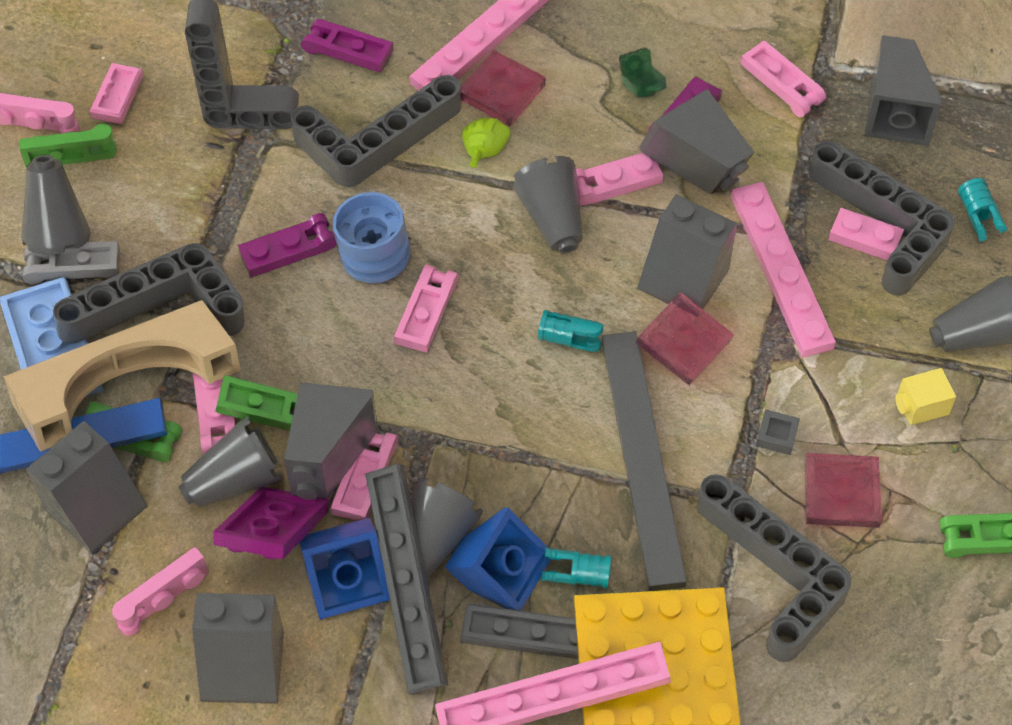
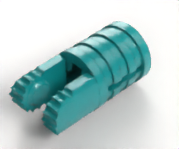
(980, 206)
(570, 331)
(586, 568)

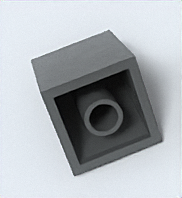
(901, 94)
(699, 144)
(688, 253)
(327, 436)
(86, 487)
(237, 647)

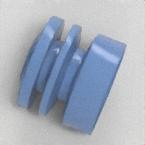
(371, 237)

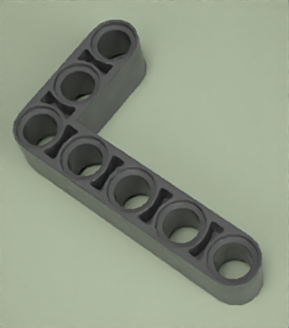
(221, 101)
(358, 157)
(886, 199)
(147, 287)
(781, 560)

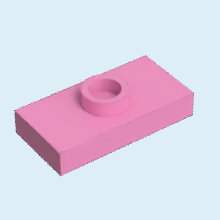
(116, 93)

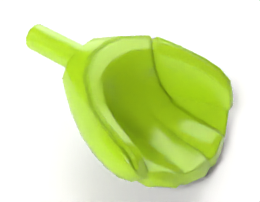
(484, 138)

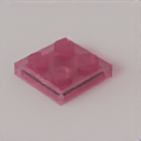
(502, 87)
(684, 338)
(842, 490)

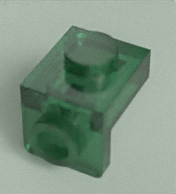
(639, 74)

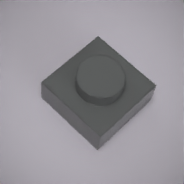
(777, 432)

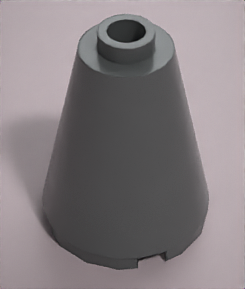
(552, 201)
(51, 209)
(978, 320)
(231, 467)
(441, 521)

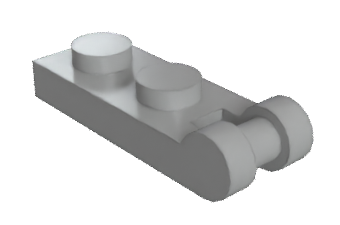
(87, 261)

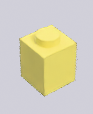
(925, 396)

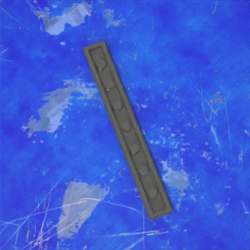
(643, 463)

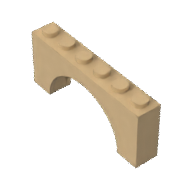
(53, 389)

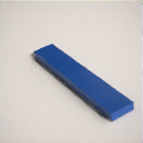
(116, 426)

